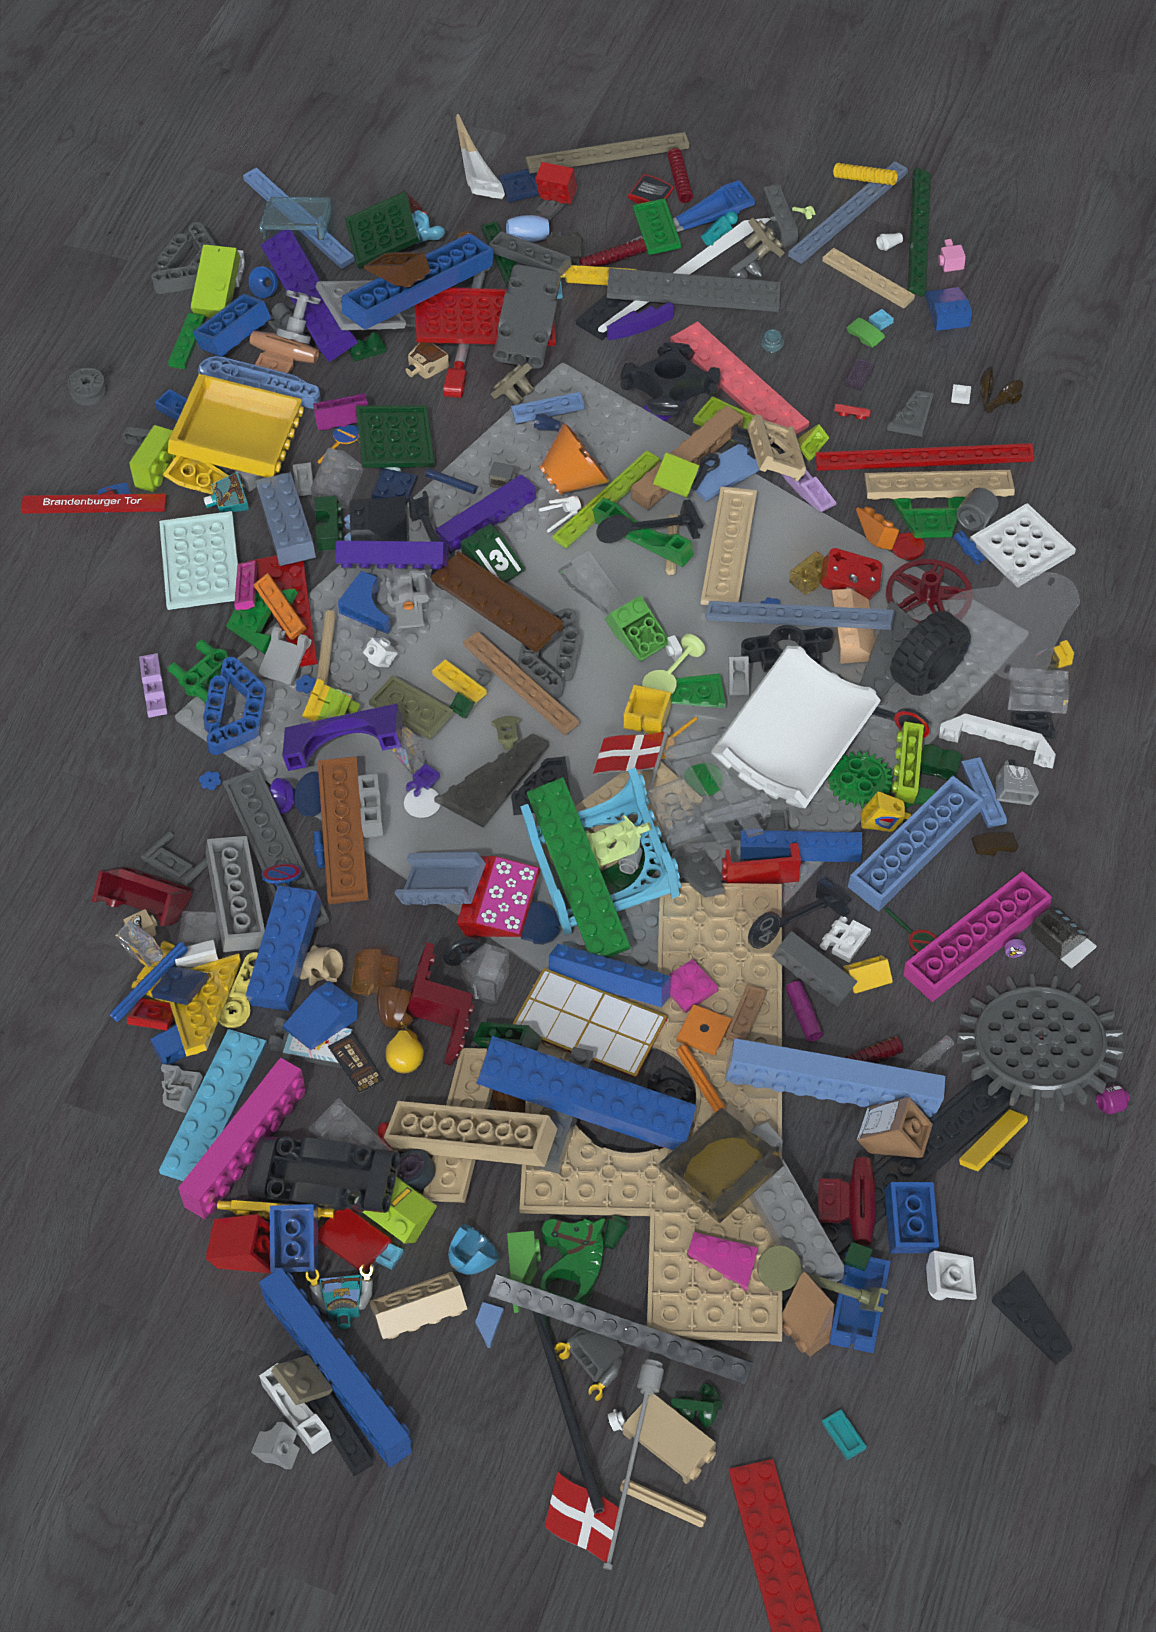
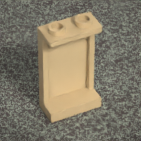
(671, 1438)

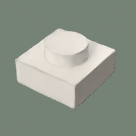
(961, 394)
(673, 648)

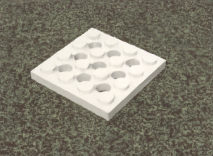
(1023, 535)

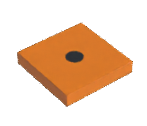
(704, 1030)

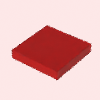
(151, 1014)

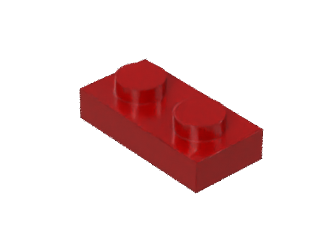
(845, 410)

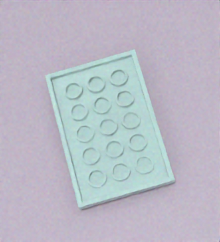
(199, 560)

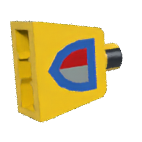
(883, 813)

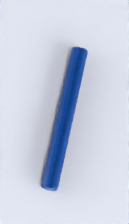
(148, 981)

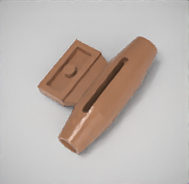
(281, 351)

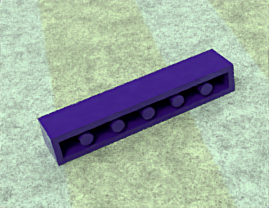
(487, 511)
(391, 554)

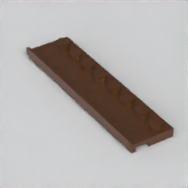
(497, 601)

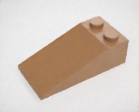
(808, 1316)

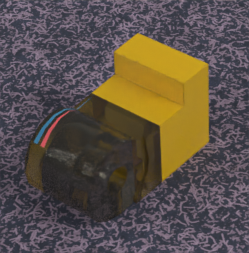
(1061, 656)

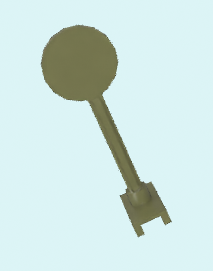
(781, 1268)

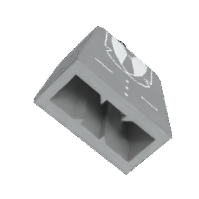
(1015, 784)

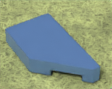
(488, 1321)

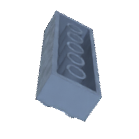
(285, 519)

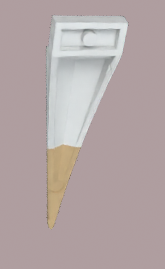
(478, 174)

